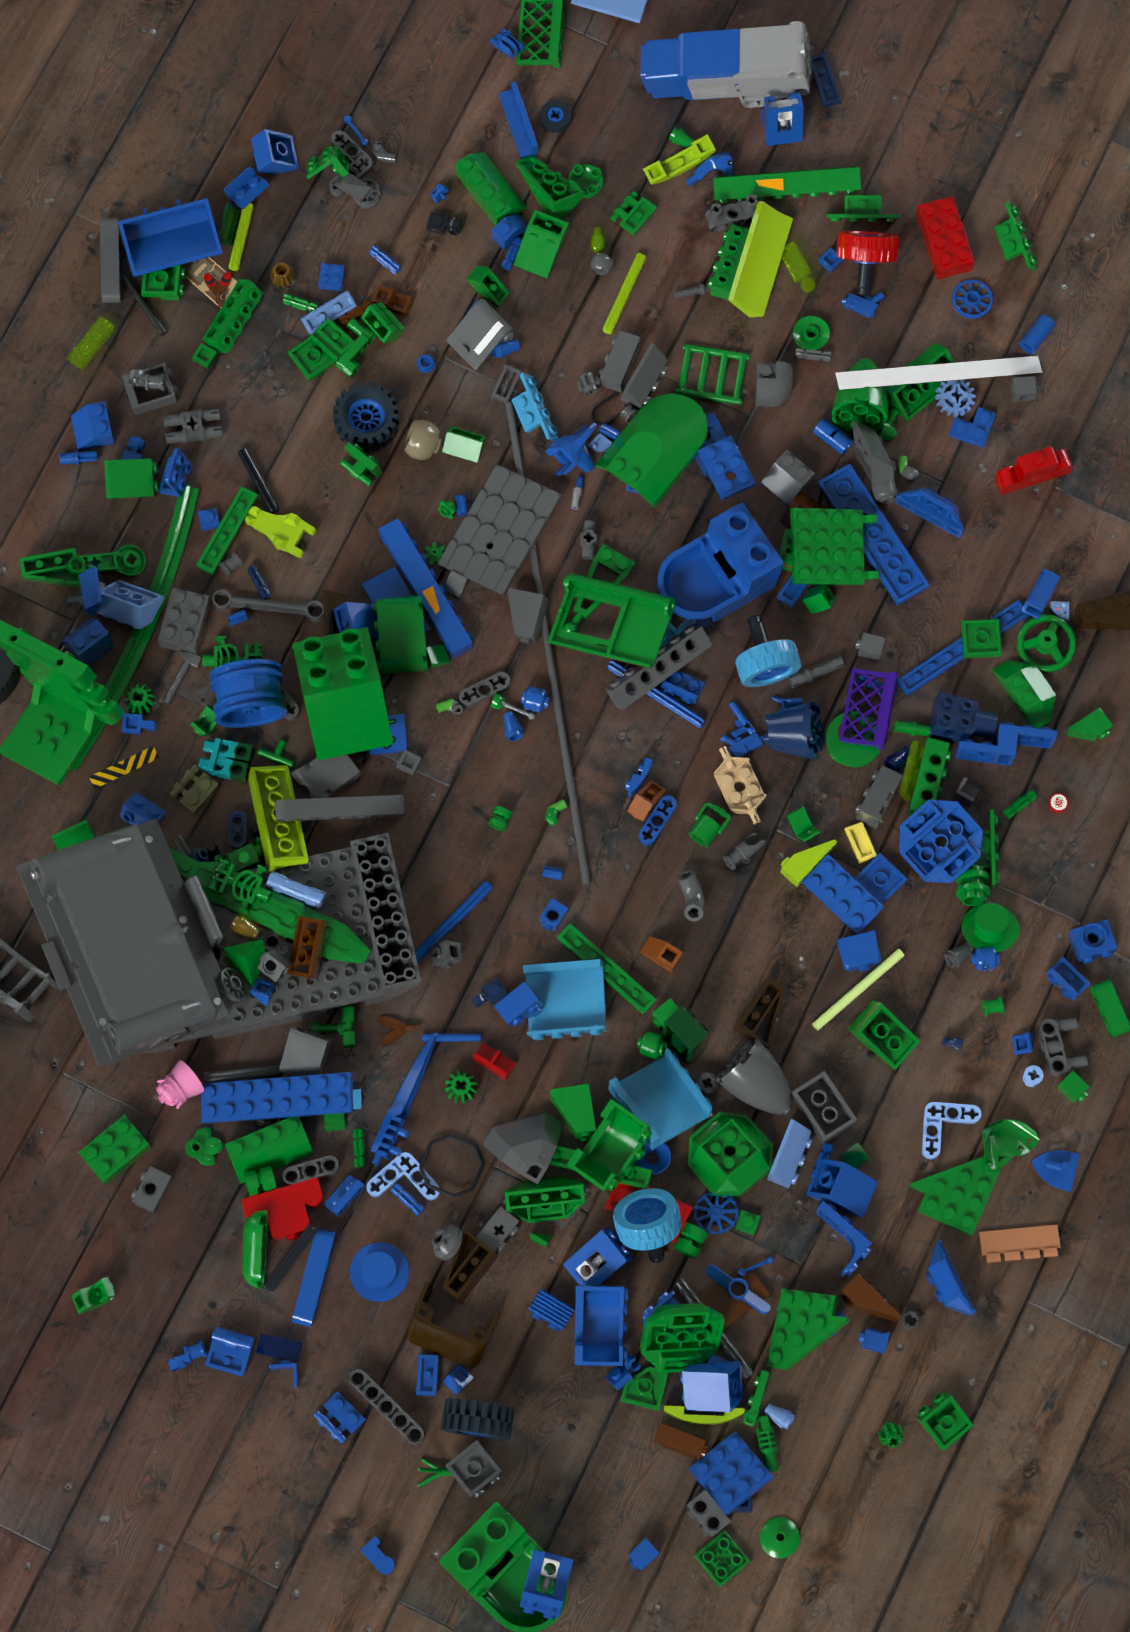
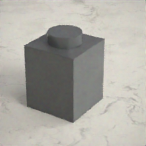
(870, 646)

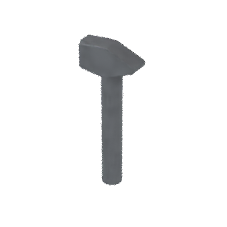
(190, 659)

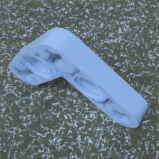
(937, 1120)
(400, 1172)

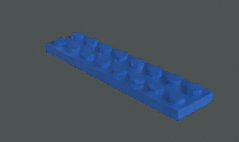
(881, 543)
(277, 1098)

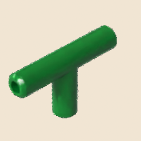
(276, 756)

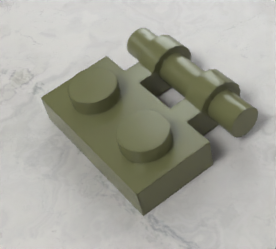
(198, 793)

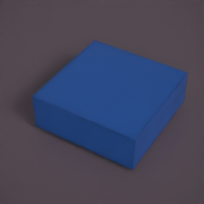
(830, 260)

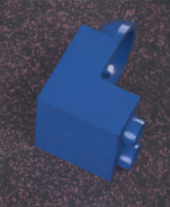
(699, 581)

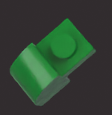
(94, 1296)

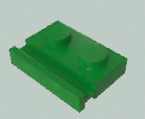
(331, 339)

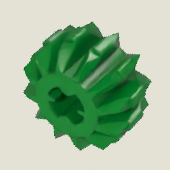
(144, 694)
(469, 1086)

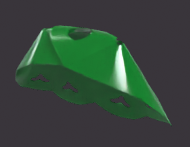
(1003, 1140)

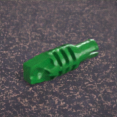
(767, 1443)

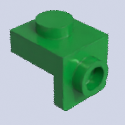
(205, 722)

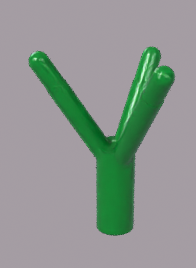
(438, 1470)

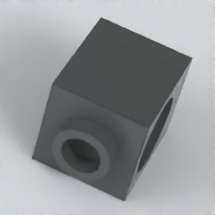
(1024, 388)
(282, 965)

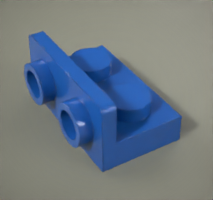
(245, 188)
(683, 686)
(344, 1195)

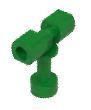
(344, 1027)

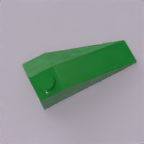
(552, 191)

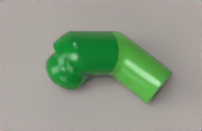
(553, 810)

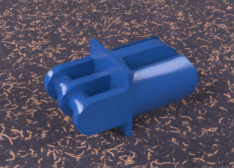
(507, 43)

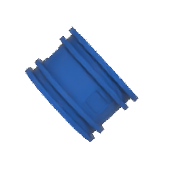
(248, 693)

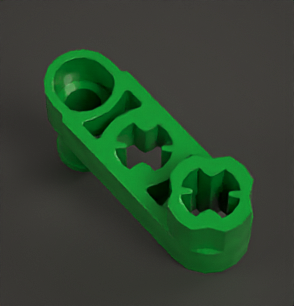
(347, 362)

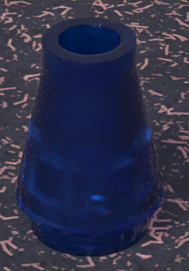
(898, 759)

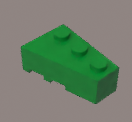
(51, 568)

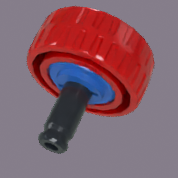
(867, 249)

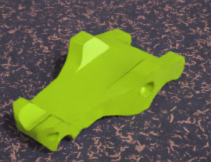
(281, 530)

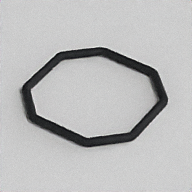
(441, 1190)

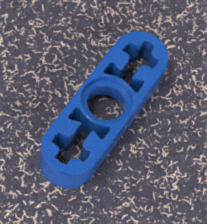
(654, 835)

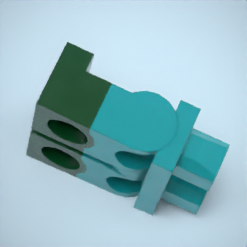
(227, 759)

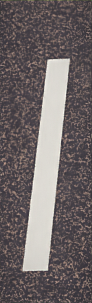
(938, 372)

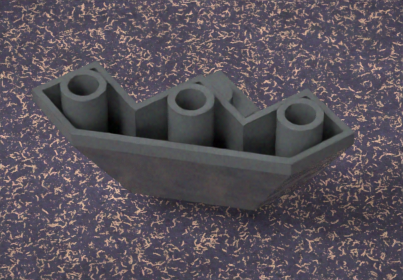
(526, 1144)

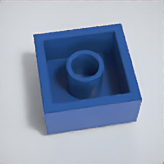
(331, 277)

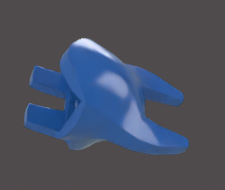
(572, 450)

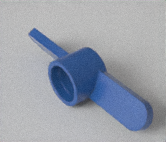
(726, 1281)

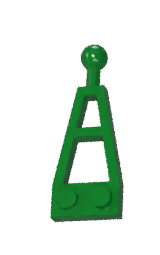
(611, 561)

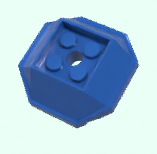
(920, 838)

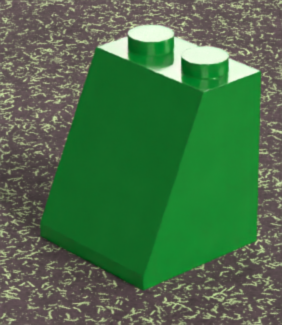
(130, 478)
(575, 1109)

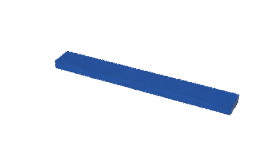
(954, 653)

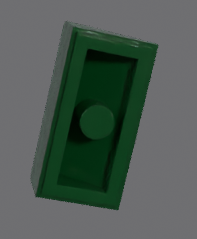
(228, 225)

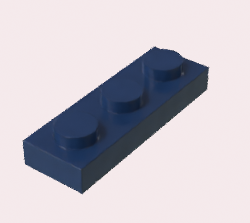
(824, 81)

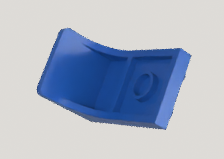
(856, 1238)

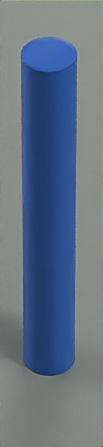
(453, 1037)

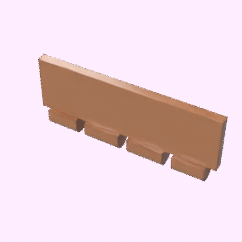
(1013, 1241)

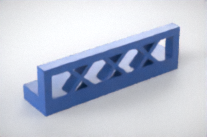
(518, 122)

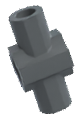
(588, 547)

